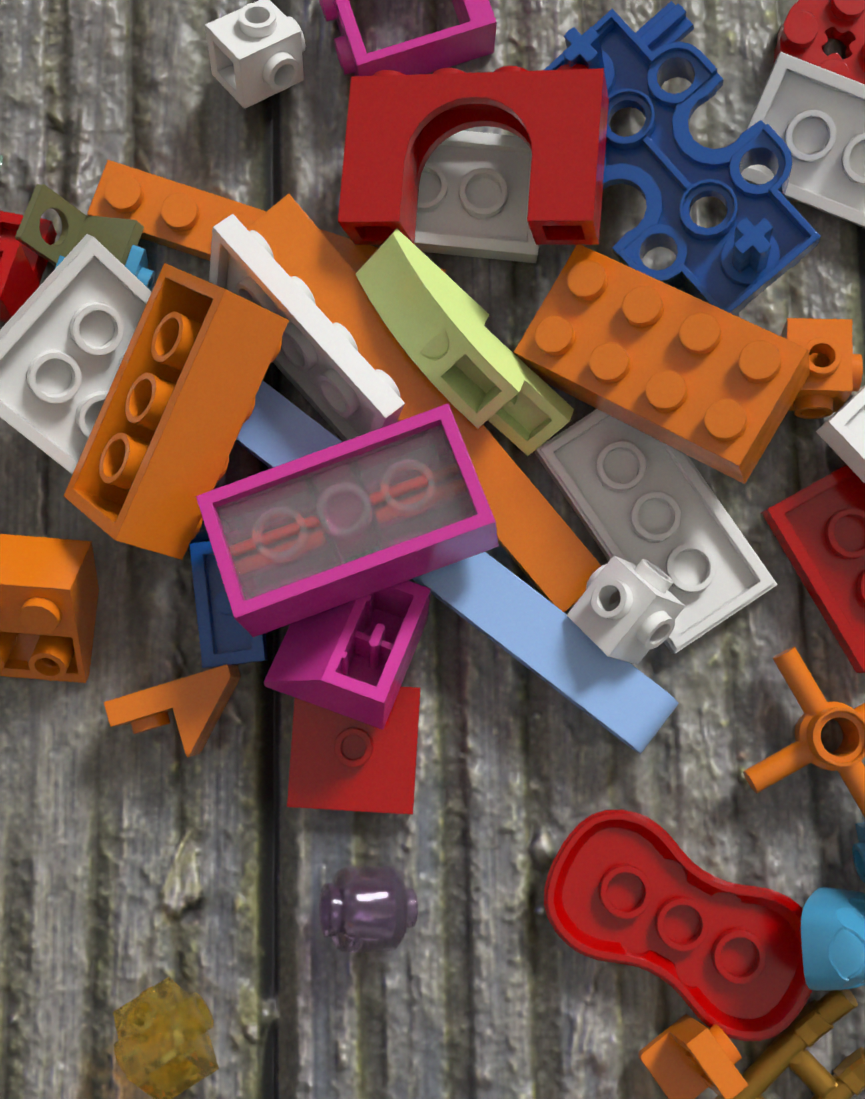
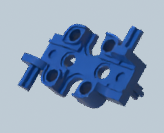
(672, 171)

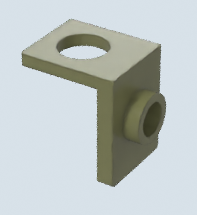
(114, 234)

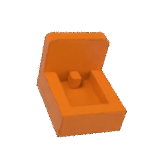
(691, 1059)

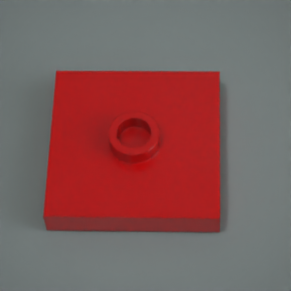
(354, 764)

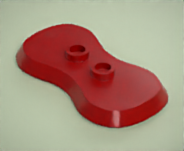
(639, 901)

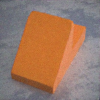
(193, 699)

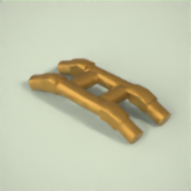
(791, 1052)

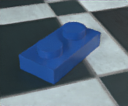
(220, 634)

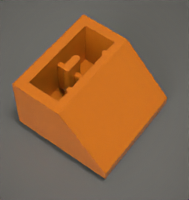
(47, 607)

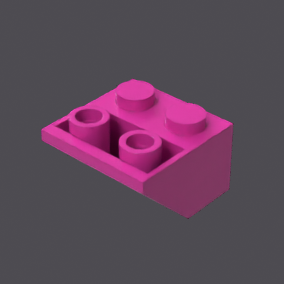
(353, 653)

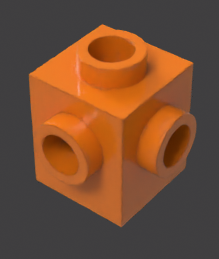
(831, 362)

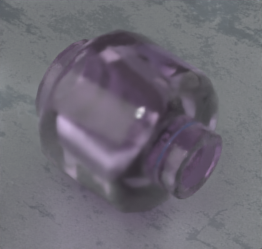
(367, 909)

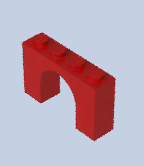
(403, 118)

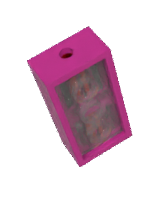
(347, 521)

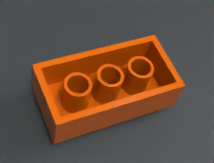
(664, 362)
(174, 412)

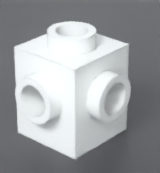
(256, 52)
(627, 609)

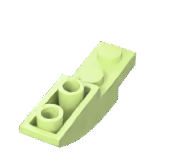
(453, 348)

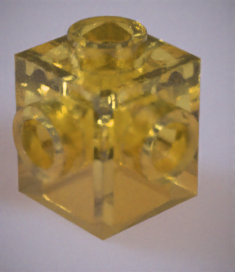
(165, 1040)

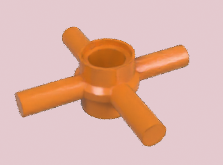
(808, 730)

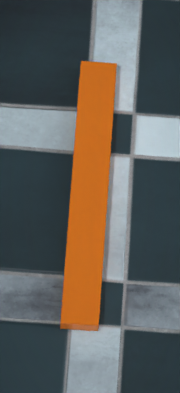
(524, 519)

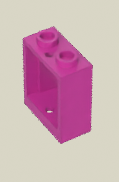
(420, 55)

